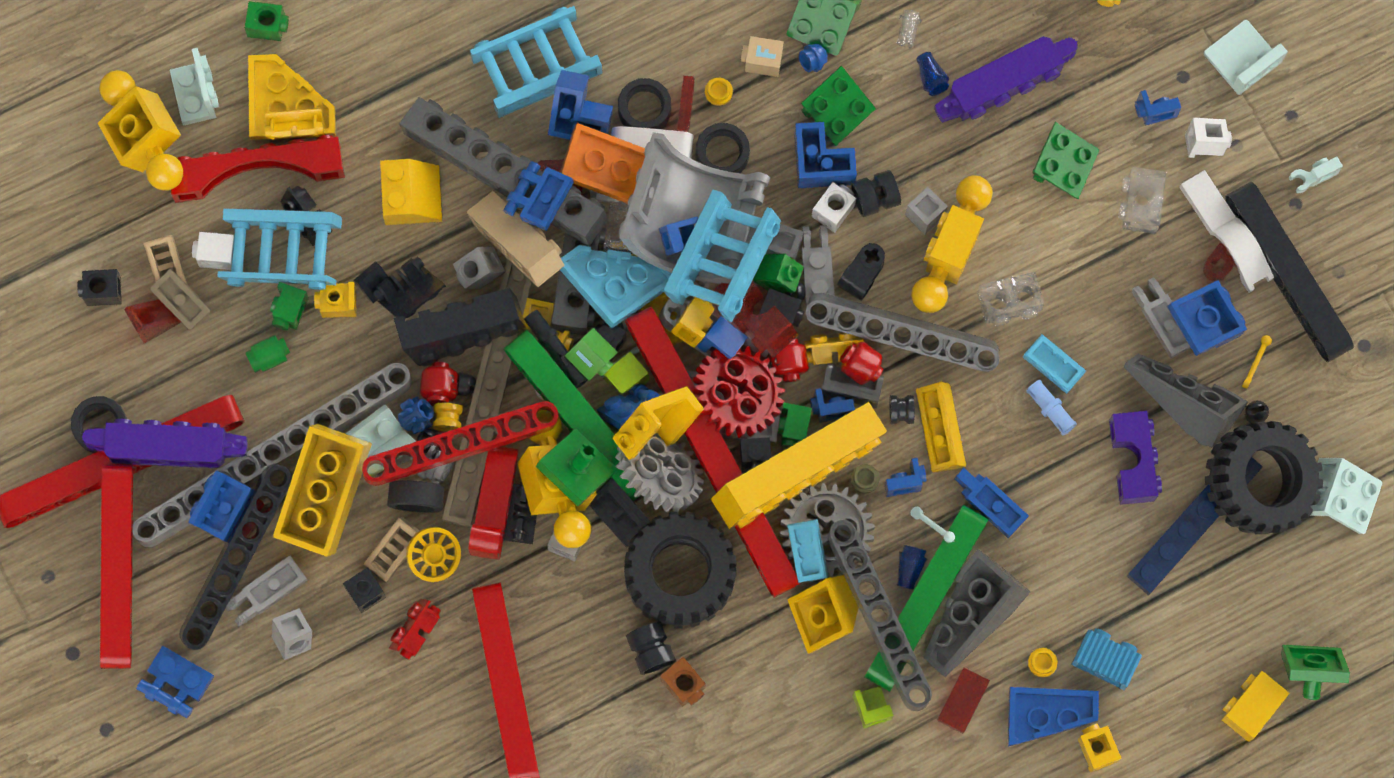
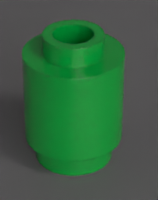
(267, 354)

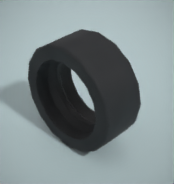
(644, 85)
(727, 130)
(87, 406)
(415, 496)

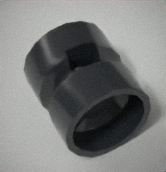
(866, 195)
(650, 646)

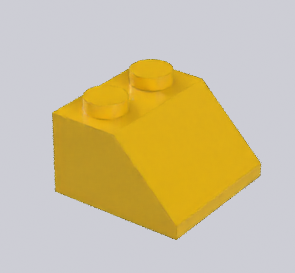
(410, 192)

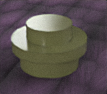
(865, 478)

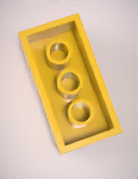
(322, 490)

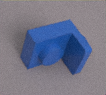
(1160, 110)
(833, 410)
(903, 484)

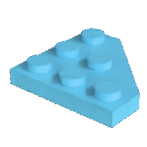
(613, 281)

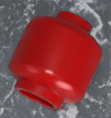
(791, 362)
(861, 363)
(439, 383)

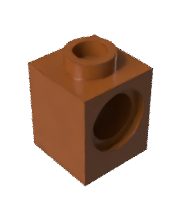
(677, 671)

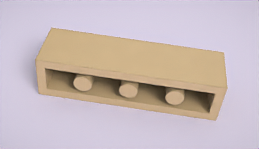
(516, 239)

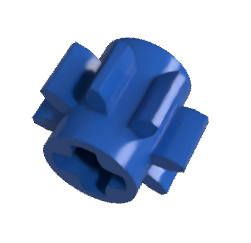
(415, 415)

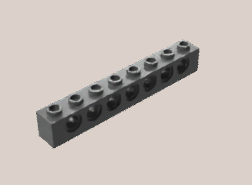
(417, 126)

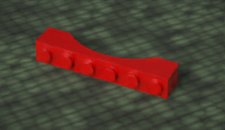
(316, 159)

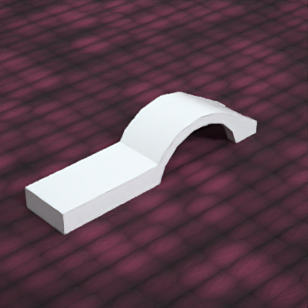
(1227, 228)

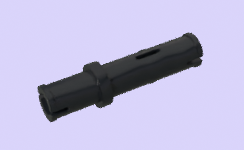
(549, 340)

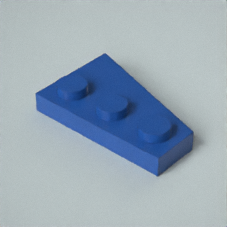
(1045, 712)

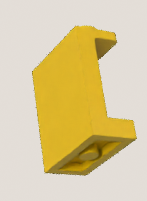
(666, 415)

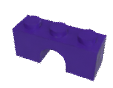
(1134, 432)

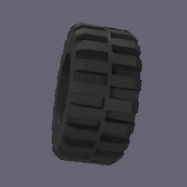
(1298, 472)
(680, 531)

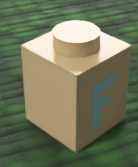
(763, 56)

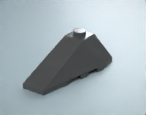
(1196, 408)
(977, 607)

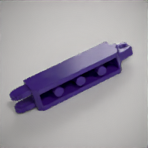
(1006, 77)
(166, 444)

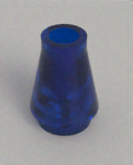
(932, 75)
(910, 566)

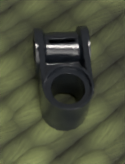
(861, 275)

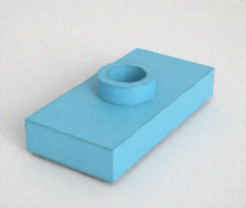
(1054, 363)
(808, 550)

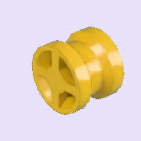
(447, 416)

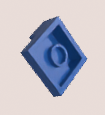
(1207, 318)

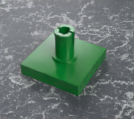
(576, 467)
(1314, 666)

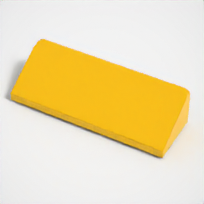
(940, 427)

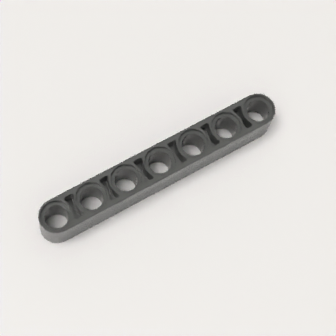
(913, 342)
(879, 600)

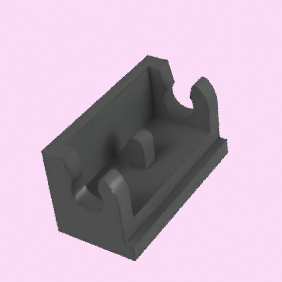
(840, 385)

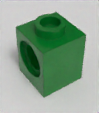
(259, 11)
(778, 273)

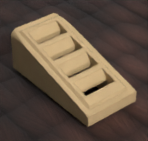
(160, 242)
(384, 574)

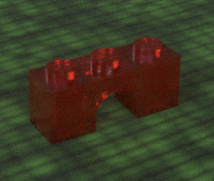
(769, 330)

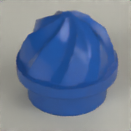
(813, 57)

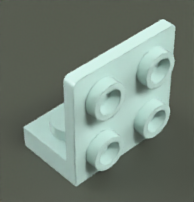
(1244, 56)
(195, 90)
(385, 434)
(1346, 494)

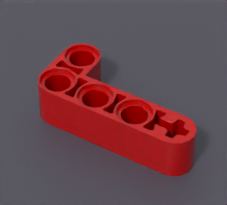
(494, 503)

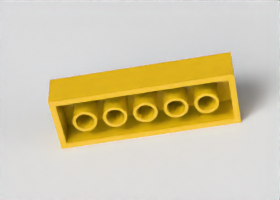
(799, 466)

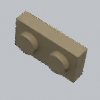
(180, 299)

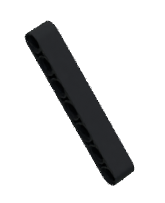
(1291, 273)
(235, 571)

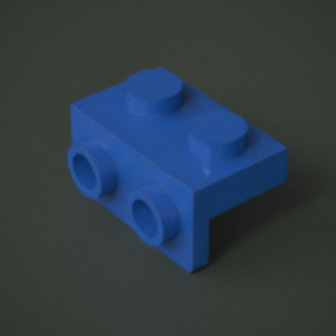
(220, 505)

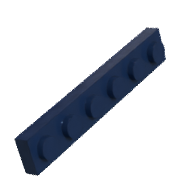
(1180, 538)

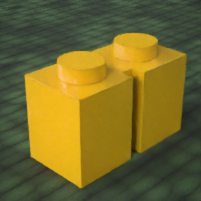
(1254, 706)

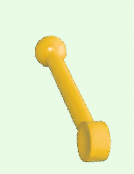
(1265, 341)

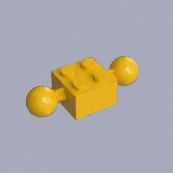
(140, 130)
(956, 238)
(544, 497)

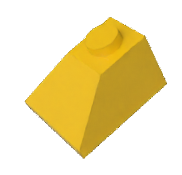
(824, 612)

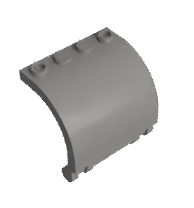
(677, 189)

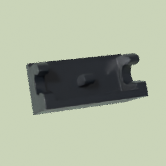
(618, 512)

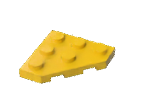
(278, 88)

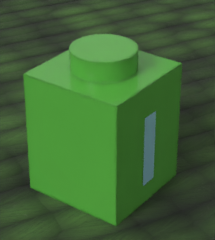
(592, 355)

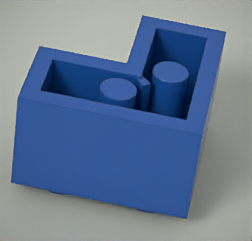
(572, 108)
(819, 165)

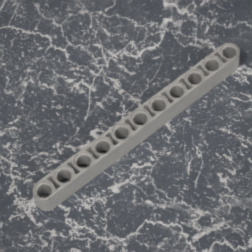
(279, 441)

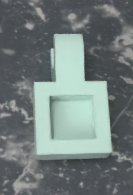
(1322, 171)

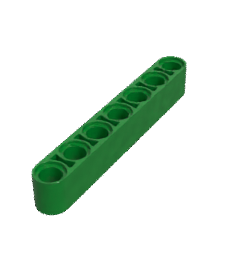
(571, 405)
(931, 590)

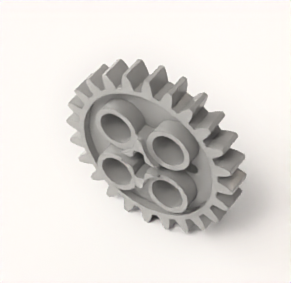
(663, 474)
(843, 509)

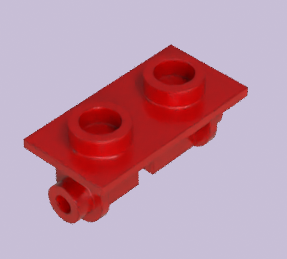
(418, 618)

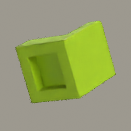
(626, 374)
(872, 706)

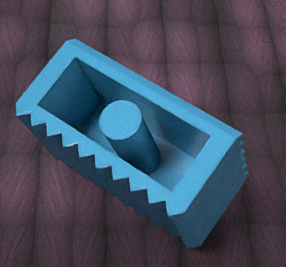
(1106, 658)

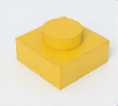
(545, 308)

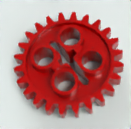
(728, 411)

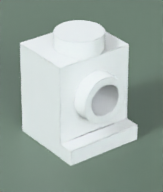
(1207, 137)

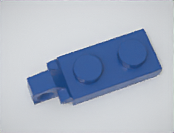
(991, 502)

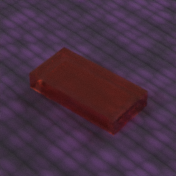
(686, 103)
(963, 700)

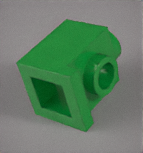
(288, 307)
(795, 425)

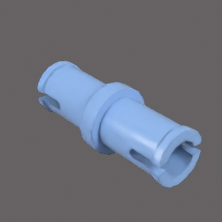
(1051, 407)

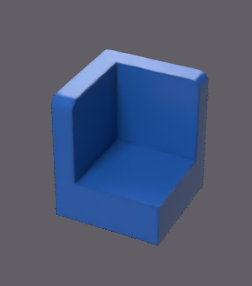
(676, 235)
(723, 337)

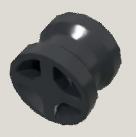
(901, 409)

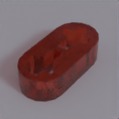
(1214, 258)

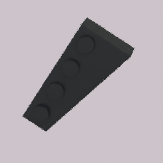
(460, 327)

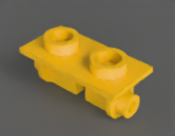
(294, 123)
(822, 347)

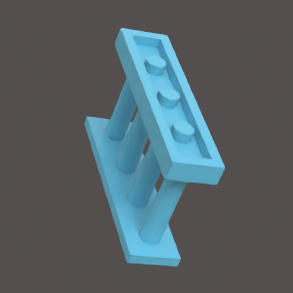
(533, 89)
(268, 221)
(699, 244)

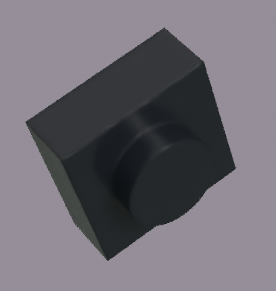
(370, 279)

